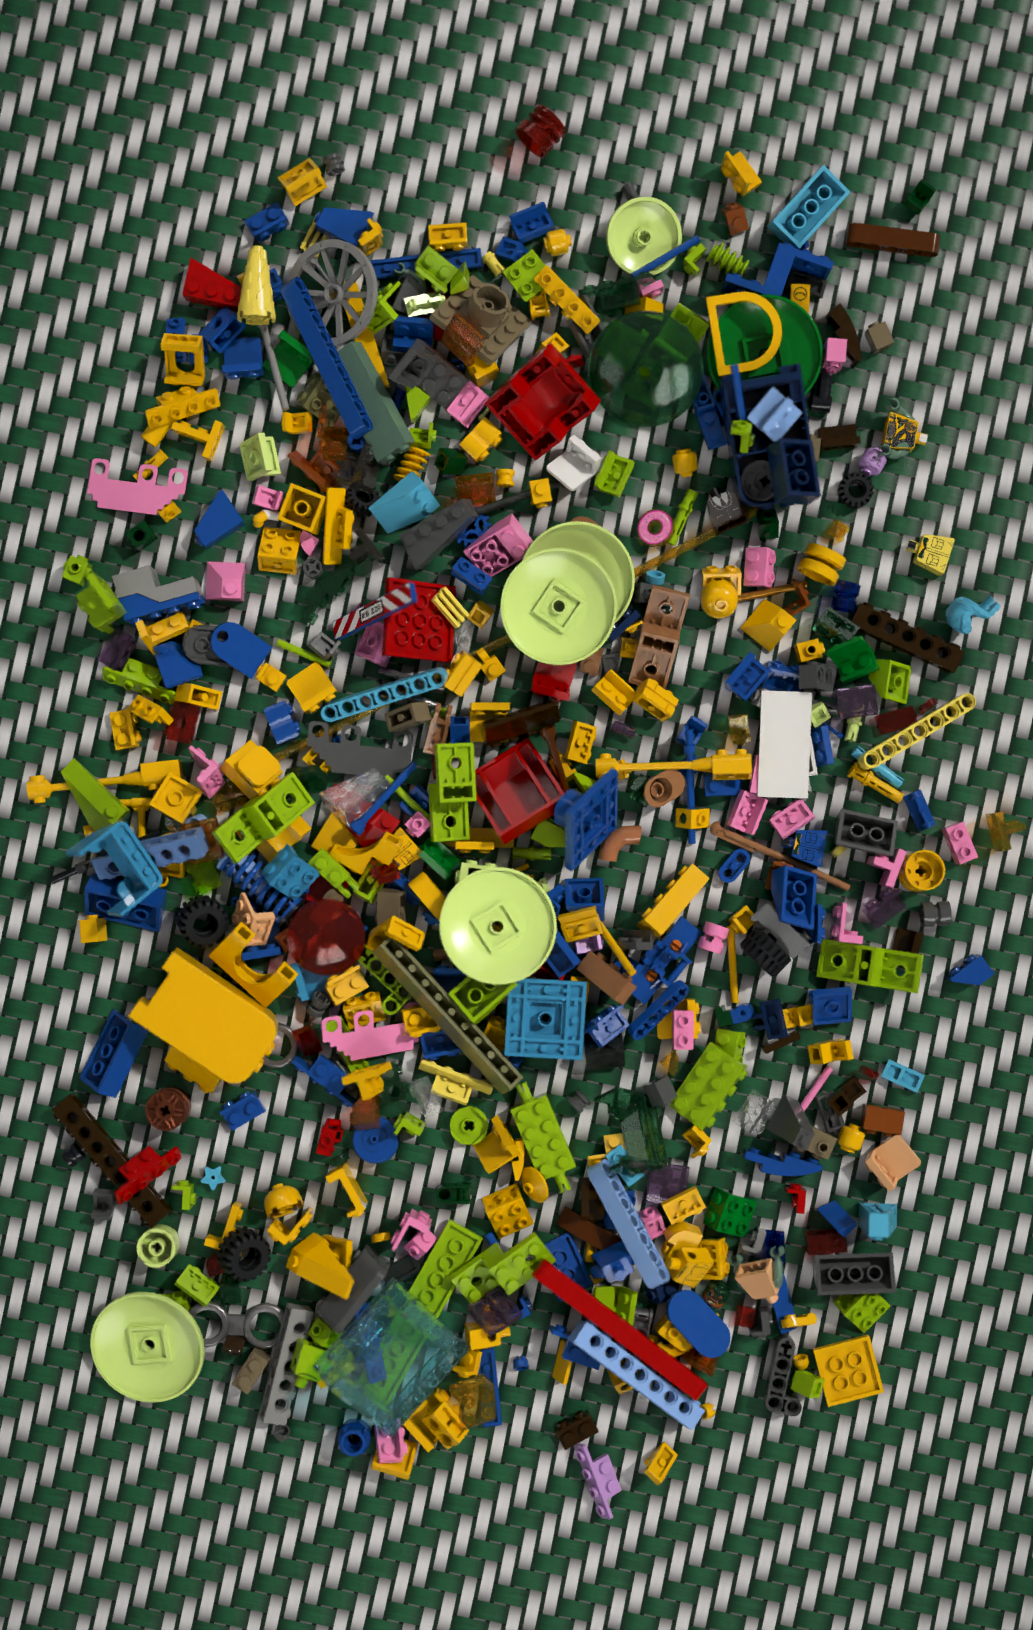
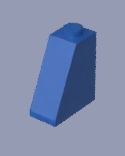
(343, 224)
(218, 521)

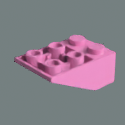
(499, 546)

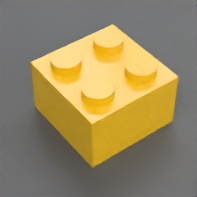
(303, 509)

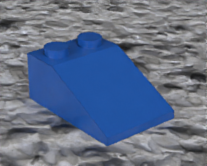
(794, 896)

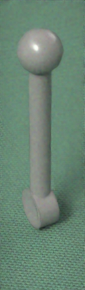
(314, 261)

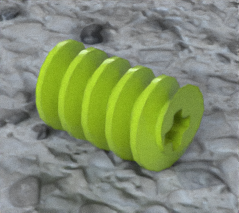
(727, 260)

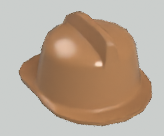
(664, 788)

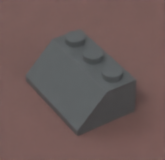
(865, 832)

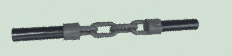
(82, 866)

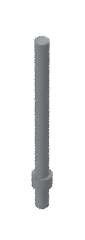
(274, 367)

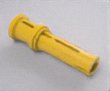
(867, 778)

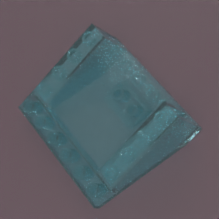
(390, 1358)

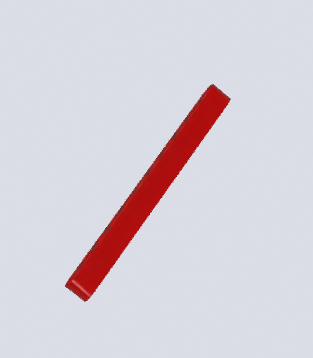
(620, 1329)

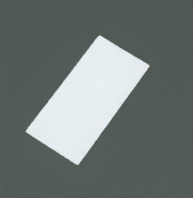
(784, 744)

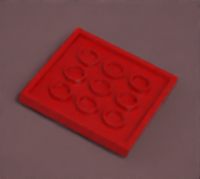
(421, 628)

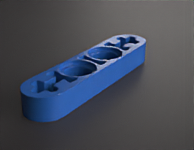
(642, 1026)

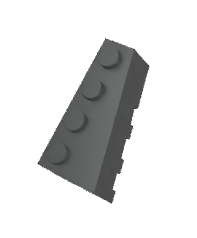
(432, 535)

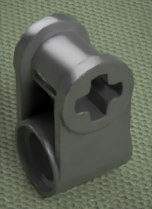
(643, 1319)

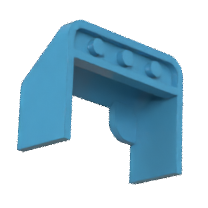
(131, 859)

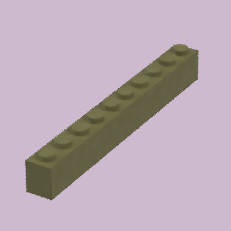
(447, 1015)

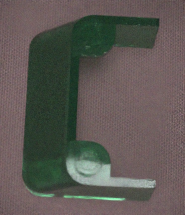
(639, 1129)

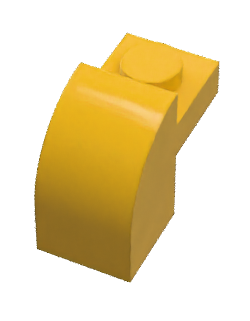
(830, 1051)
(678, 1236)

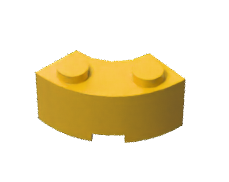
(290, 835)

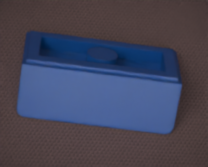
(838, 1218)

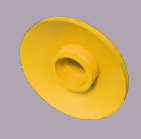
(534, 1184)

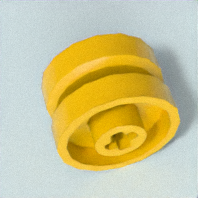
(821, 564)

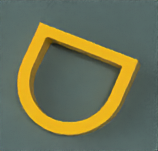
(738, 297)

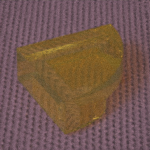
(671, 1062)

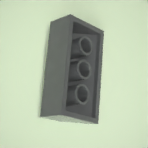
(854, 1273)

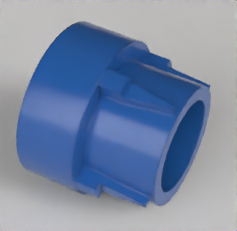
(351, 1447)

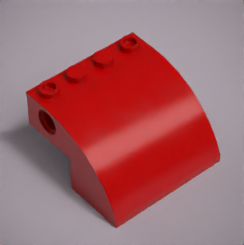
(542, 401)

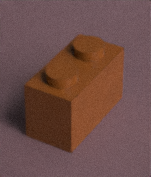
(882, 1119)

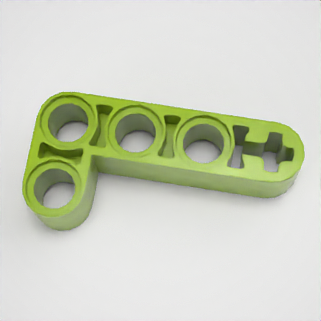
(393, 987)

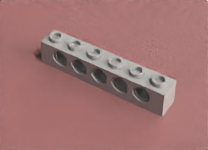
(280, 1413)

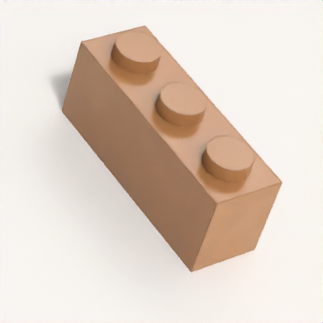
(607, 976)

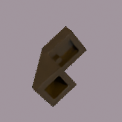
(845, 1095)

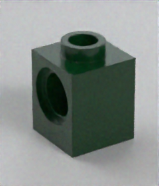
(149, 536)

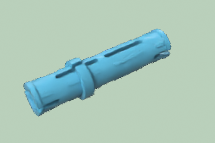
(881, 770)

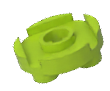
(469, 1136)

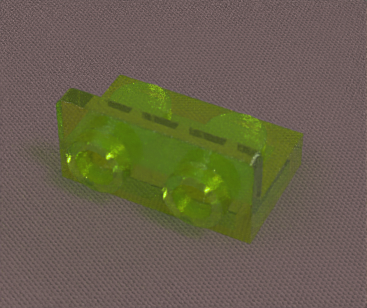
(205, 876)

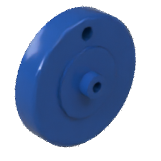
(376, 1144)

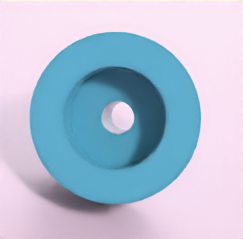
(655, 577)

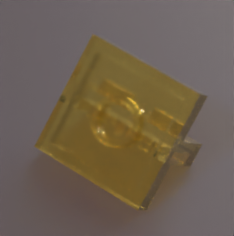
(1000, 829)

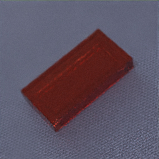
(895, 719)

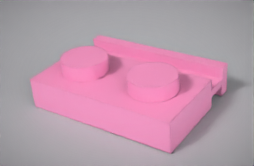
(467, 404)

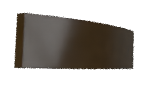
(845, 329)

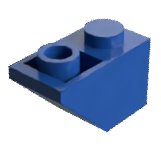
(973, 971)

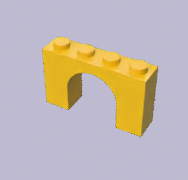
(262, 987)

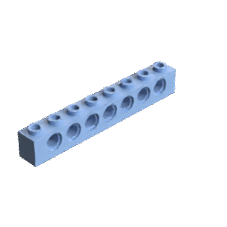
(581, 1338)

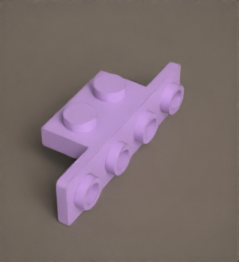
(600, 1479)

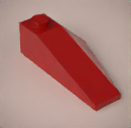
(376, 827)

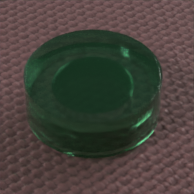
(339, 1159)

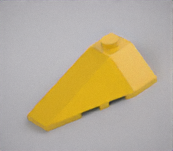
(318, 1264)

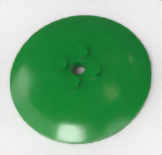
(748, 329)

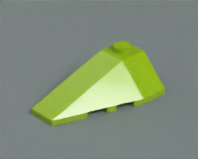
(93, 798)

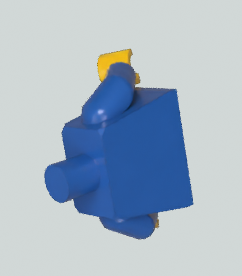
(612, 1264)

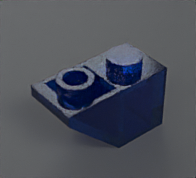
(772, 1239)

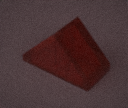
(307, 1039)

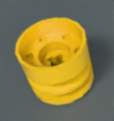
(932, 871)

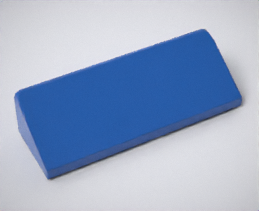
(783, 1306)

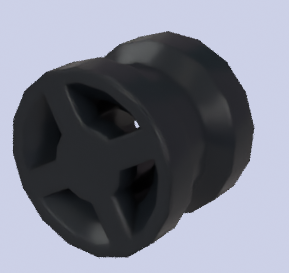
(73, 1155)

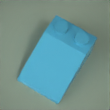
(404, 504)

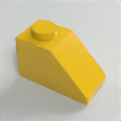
(198, 696)

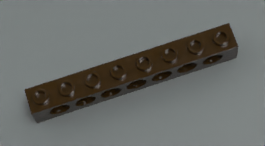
(109, 1149)

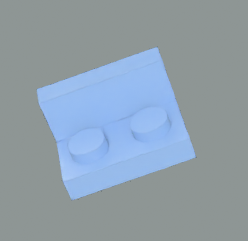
(774, 414)

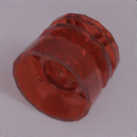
(540, 131)

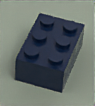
(793, 471)

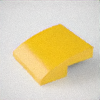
(334, 832)

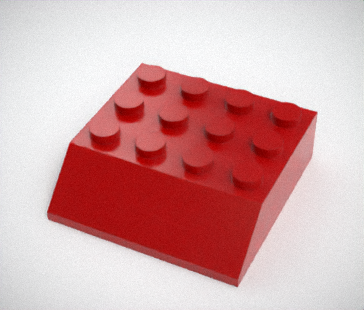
(516, 790)

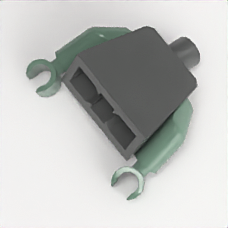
(410, 286)

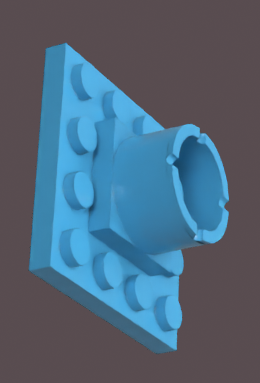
(559, 1035)

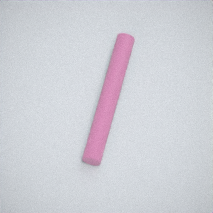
(816, 1087)

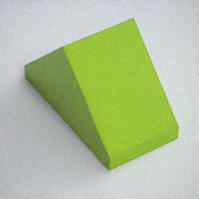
(417, 402)

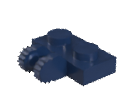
(773, 1019)

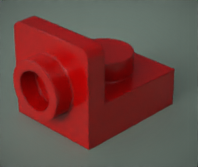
(798, 1201)

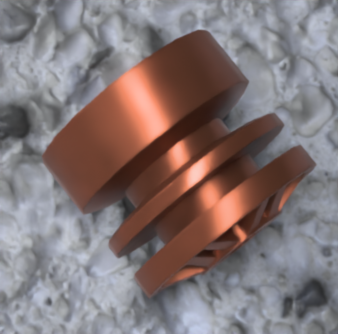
(178, 1103)

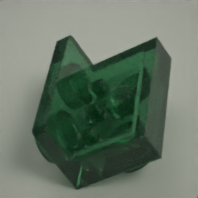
(311, 778)

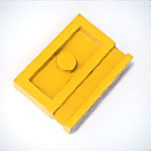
(580, 924)

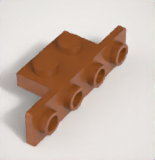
(318, 470)

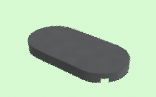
(197, 645)

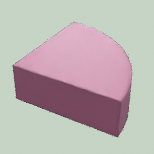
(308, 542)

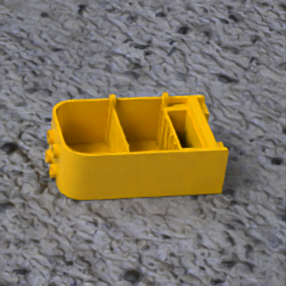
(208, 1019)

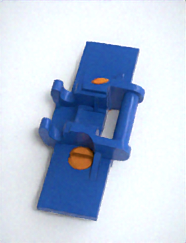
(673, 945)

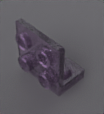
(884, 908)

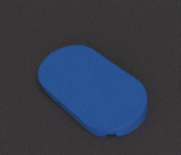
(698, 1323)

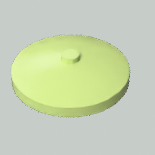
(641, 233)

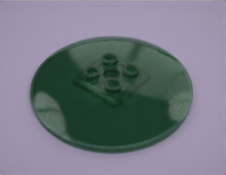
(651, 342)

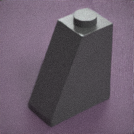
(791, 1123)

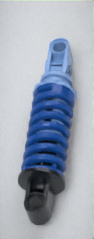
(252, 879)

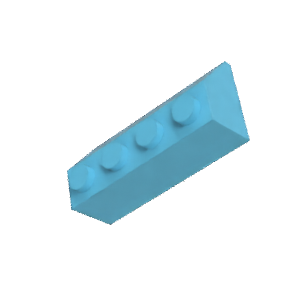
(808, 208)

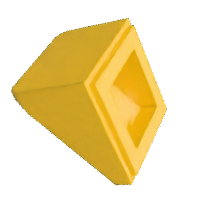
(480, 614)

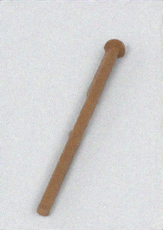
(751, 845)

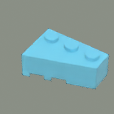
(877, 1219)

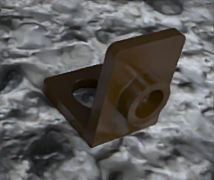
(234, 1345)

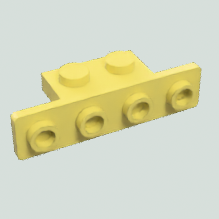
(452, 1084)

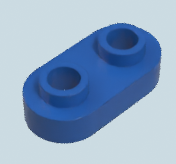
(733, 865)

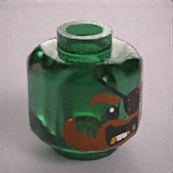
(716, 1294)

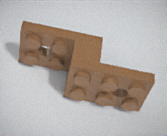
(659, 636)

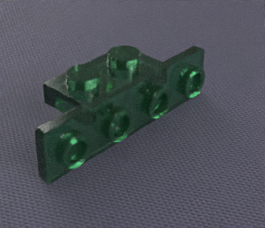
(619, 293)

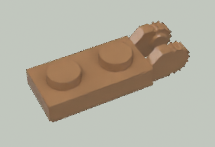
(437, 729)

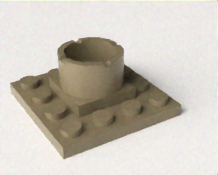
(489, 313)

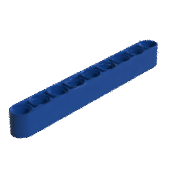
(326, 358)

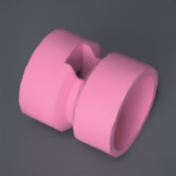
(712, 930)

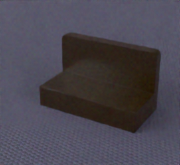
(838, 437)
(907, 941)
(591, 1204)

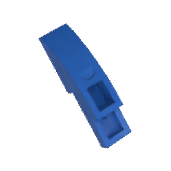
(707, 417)
(789, 1165)

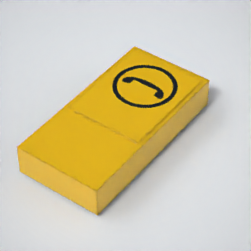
(801, 295)

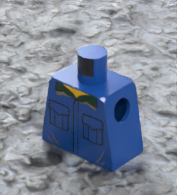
(806, 846)

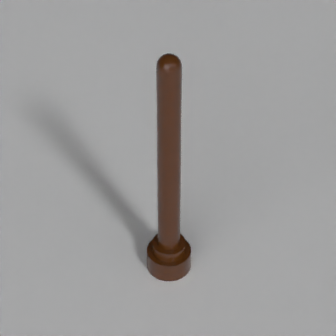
(548, 734)

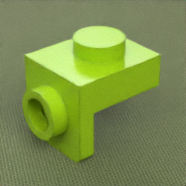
(692, 257)
(743, 428)
(423, 437)
(188, 1196)

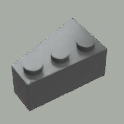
(787, 936)

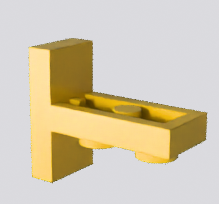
(211, 440)
(162, 630)
(234, 1216)

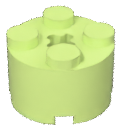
(149, 1251)

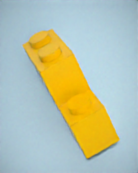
(358, 858)

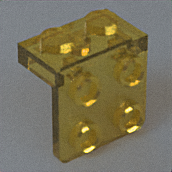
(475, 1401)

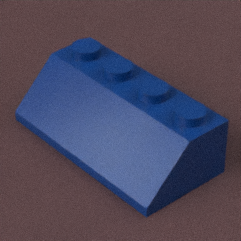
(102, 896)
(113, 1054)

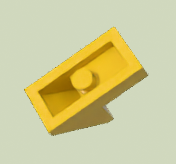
(660, 1463)

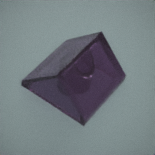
(856, 701)

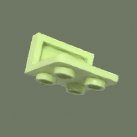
(470, 865)

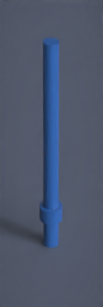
(689, 749)

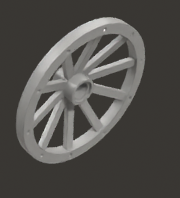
(339, 287)

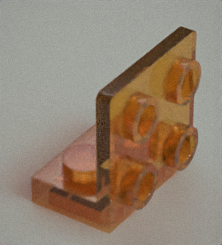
(333, 439)

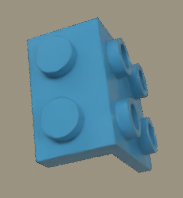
(289, 873)
(308, 982)

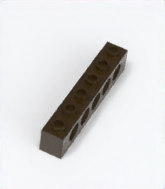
(952, 651)

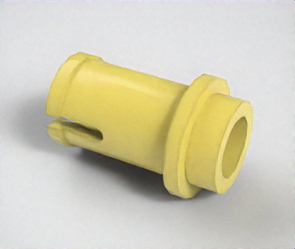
(494, 265)

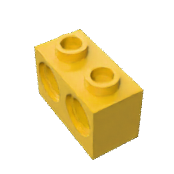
(444, 1425)

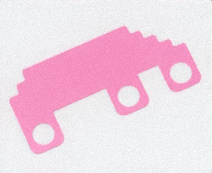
(132, 496)
(367, 1040)

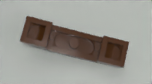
(586, 1229)

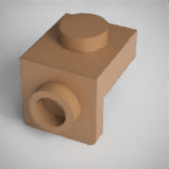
(591, 664)

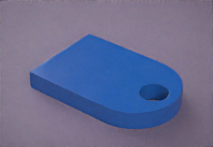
(240, 648)

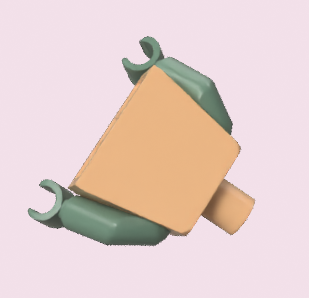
(760, 1277)

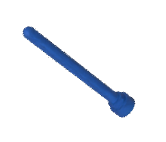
(359, 824)

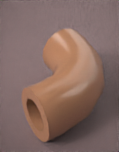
(617, 839)

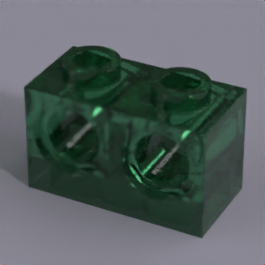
(835, 627)
(395, 1080)

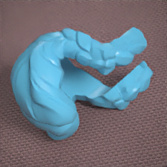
(961, 609)

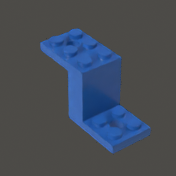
(784, 259)

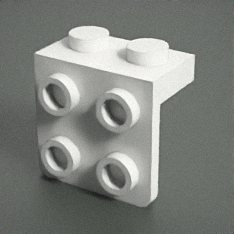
(575, 464)

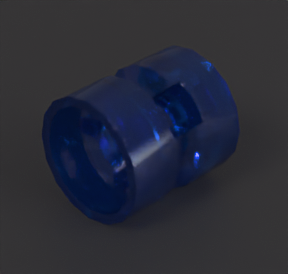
(845, 597)

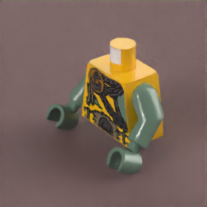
(900, 432)

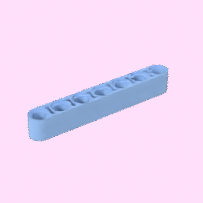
(628, 1224)

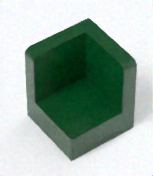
(450, 461)

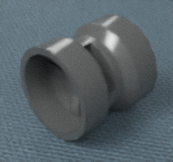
(318, 1004)

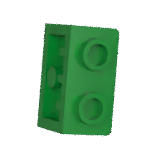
(438, 857)

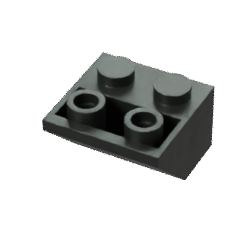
(608, 1056)

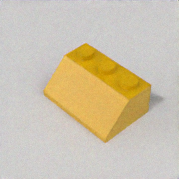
(192, 1071)

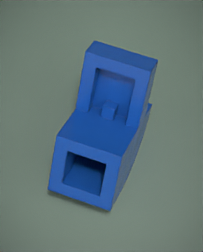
(459, 729)

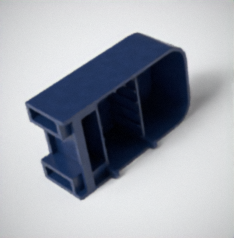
(787, 382)

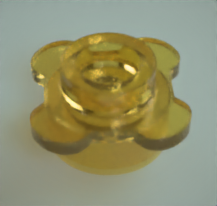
(838, 535)

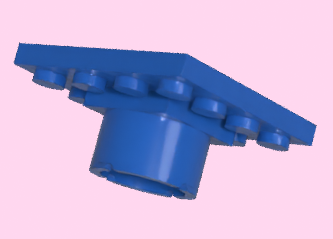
(588, 817)

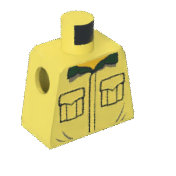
(931, 552)

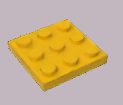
(848, 1370)

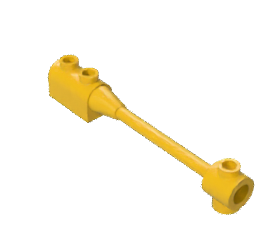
(722, 765)
(150, 776)

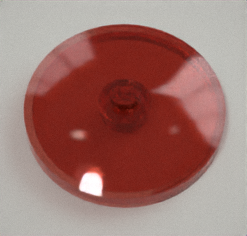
(326, 936)

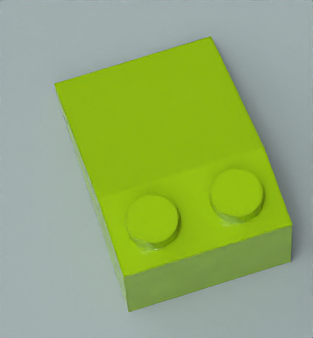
(479, 998)

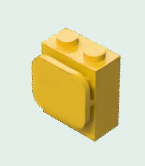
(252, 769)

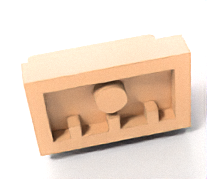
(257, 922)

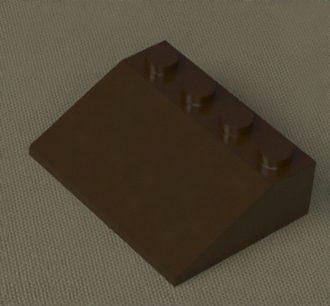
(519, 722)

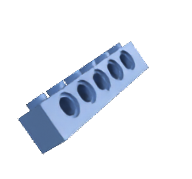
(157, 847)

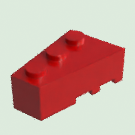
(210, 288)

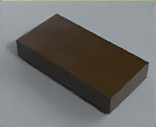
(780, 1042)

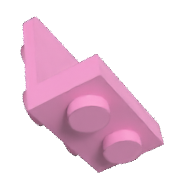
(418, 1220)

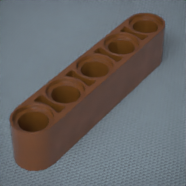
(892, 240)

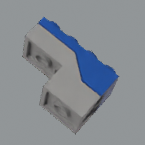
(148, 600)

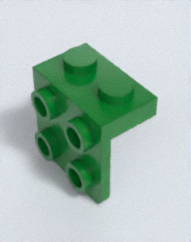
(729, 1213)

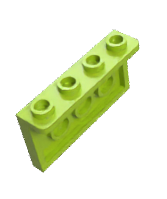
(708, 1086)

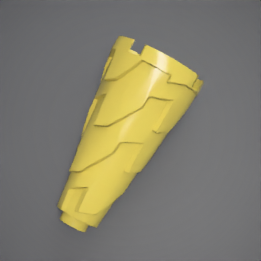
(256, 295)

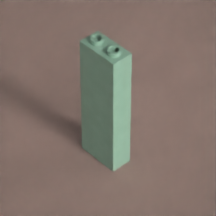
(389, 430)

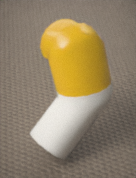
(264, 515)

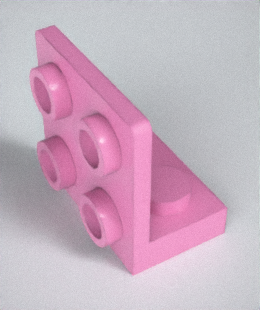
(210, 778)
(837, 929)

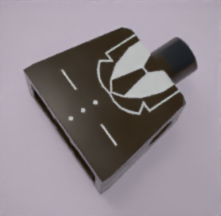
(726, 511)

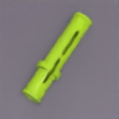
(685, 509)

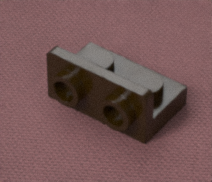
(575, 1429)

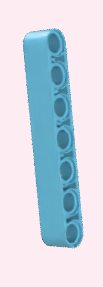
(377, 700)

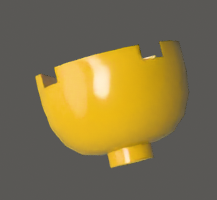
(719, 599)
(282, 1200)

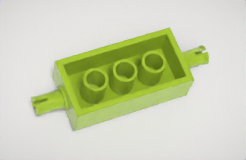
(543, 1136)

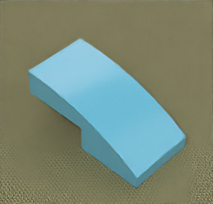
(903, 1075)

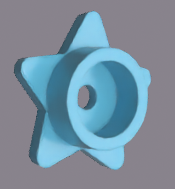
(213, 1172)

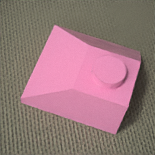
(225, 581)

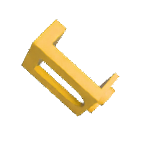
(183, 343)

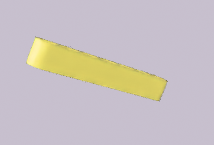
(923, 725)

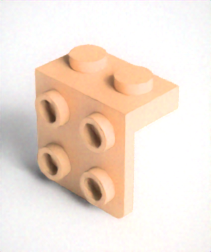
(892, 1161)

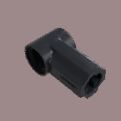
(821, 398)

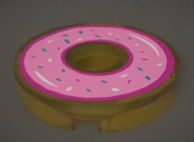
(653, 517)

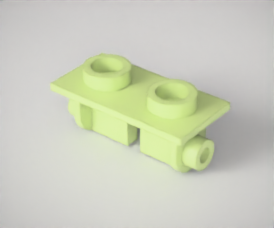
(423, 303)

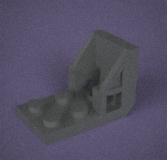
(429, 372)

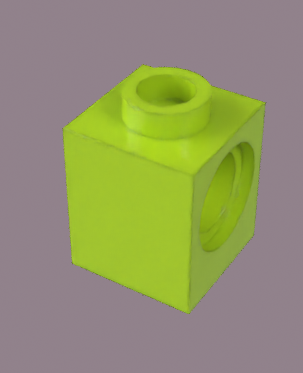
(807, 1384)

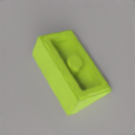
(461, 279)

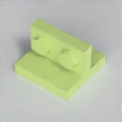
(259, 457)

